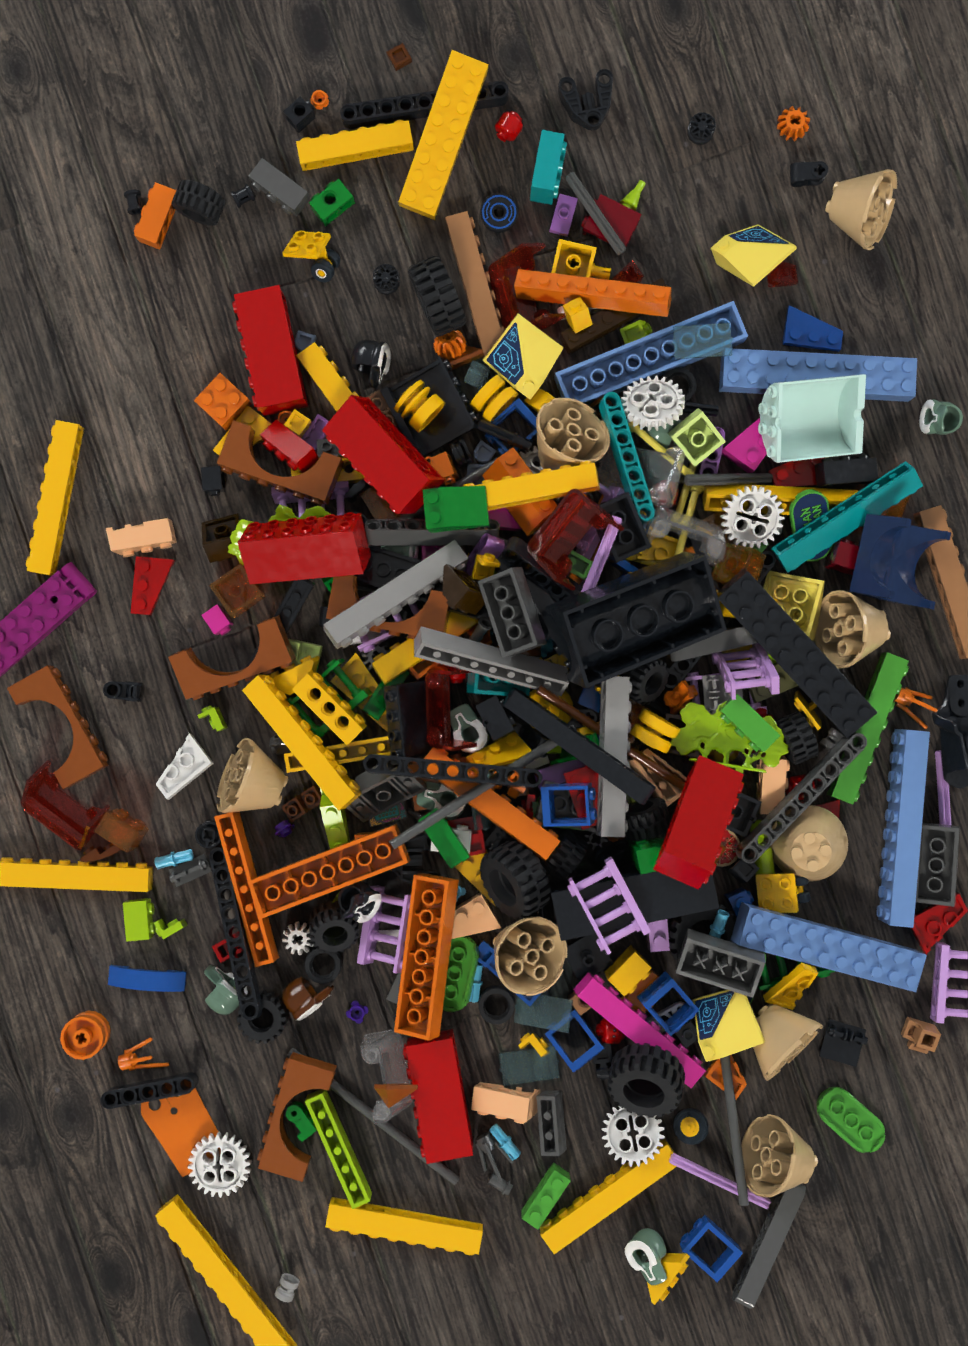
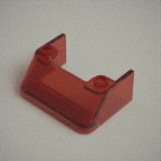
(503, 277)
(564, 531)
(439, 709)
(58, 810)

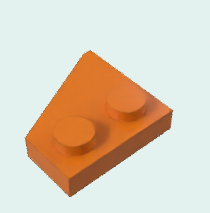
(714, 1074)

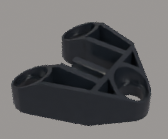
(572, 103)
(416, 844)

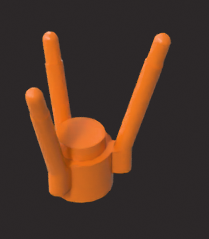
(906, 697)
(130, 1060)

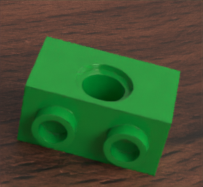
(329, 212)

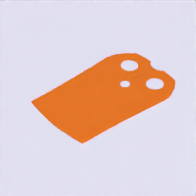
(182, 1130)

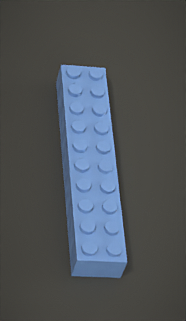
(639, 359)
(757, 369)
(903, 827)
(828, 947)

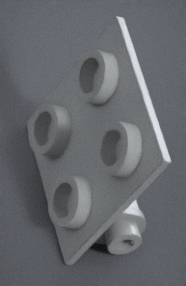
(715, 693)

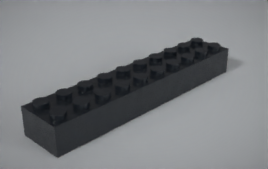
(795, 652)

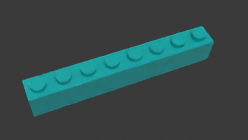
(847, 516)

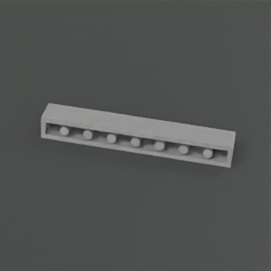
(393, 596)
(488, 661)
(613, 739)

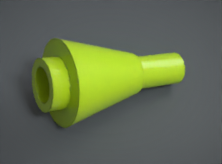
(632, 198)

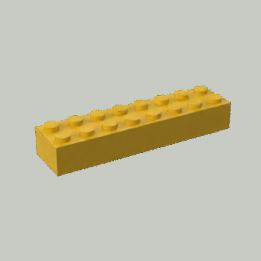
(443, 134)

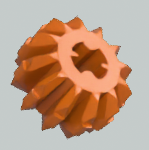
(793, 123)
(450, 345)

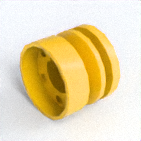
(416, 403)

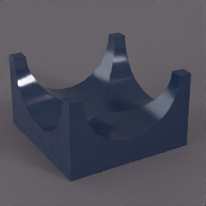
(889, 559)

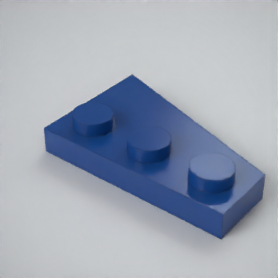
(810, 332)

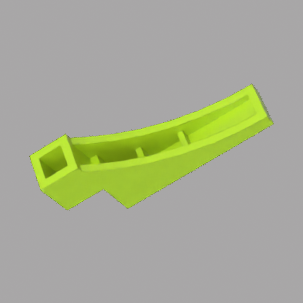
(334, 822)

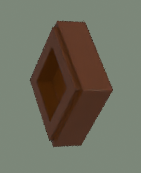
(399, 57)

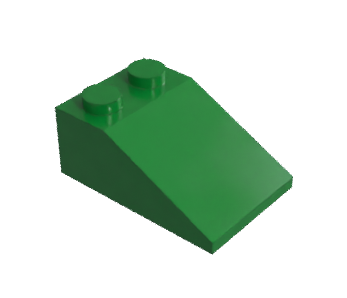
(455, 508)

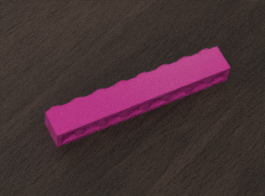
(634, 1023)

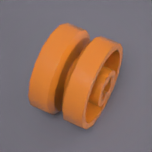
(85, 1035)

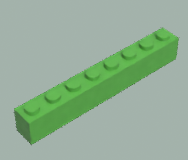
(880, 694)

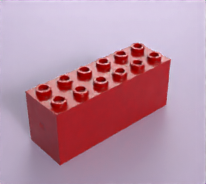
(269, 350)
(382, 454)
(305, 548)
(700, 823)
(439, 1098)

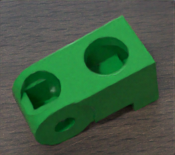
(302, 1119)

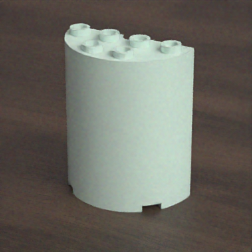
(813, 418)

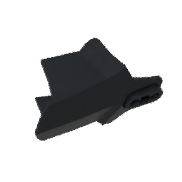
(953, 725)

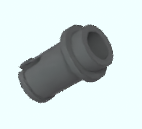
(504, 1186)

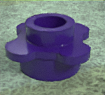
(284, 829)
(358, 1018)

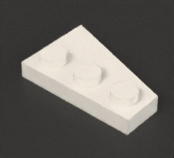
(185, 767)

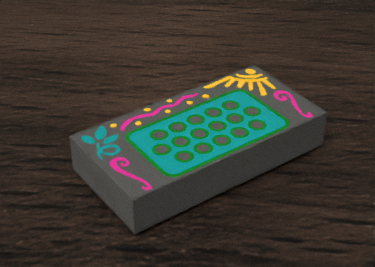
(393, 814)

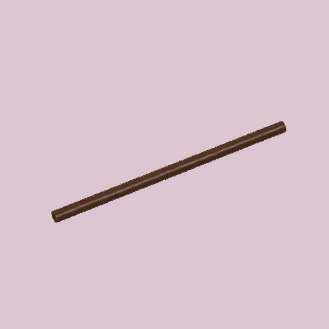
(595, 727)

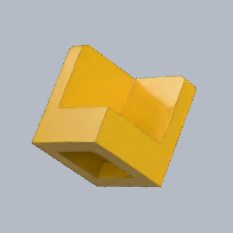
(298, 423)

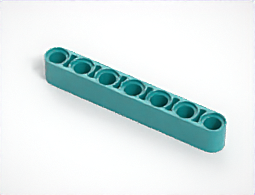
(628, 449)

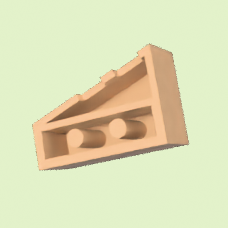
(142, 537)
(771, 785)
(663, 788)
(474, 917)
(504, 1102)

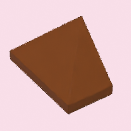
(467, 357)
(394, 1093)

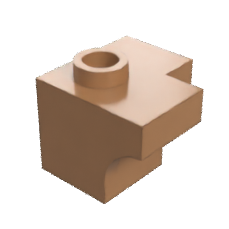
(921, 1035)

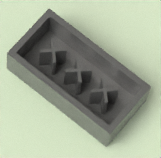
(720, 963)

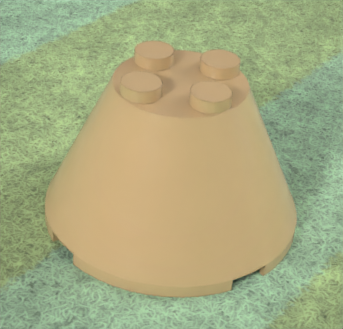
(863, 206)
(569, 434)
(849, 628)
(250, 780)
(811, 845)
(529, 955)
(784, 1036)
(775, 1157)

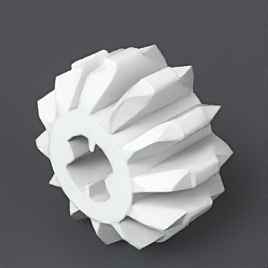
(297, 945)

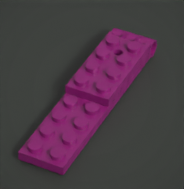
(40, 615)

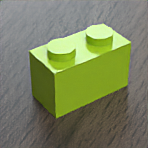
(138, 919)

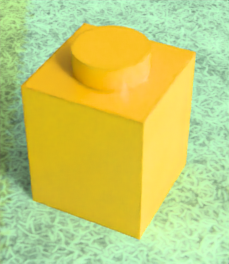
(577, 314)

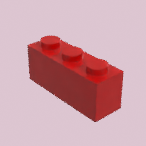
(289, 447)

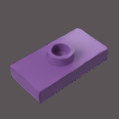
(563, 215)
(315, 431)

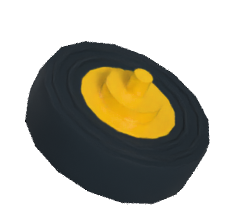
(691, 1126)

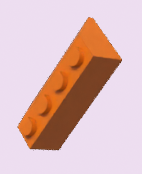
(528, 516)

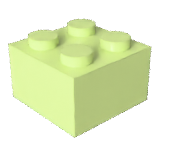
(696, 437)

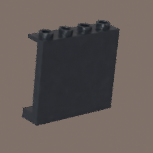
(453, 419)
(407, 719)

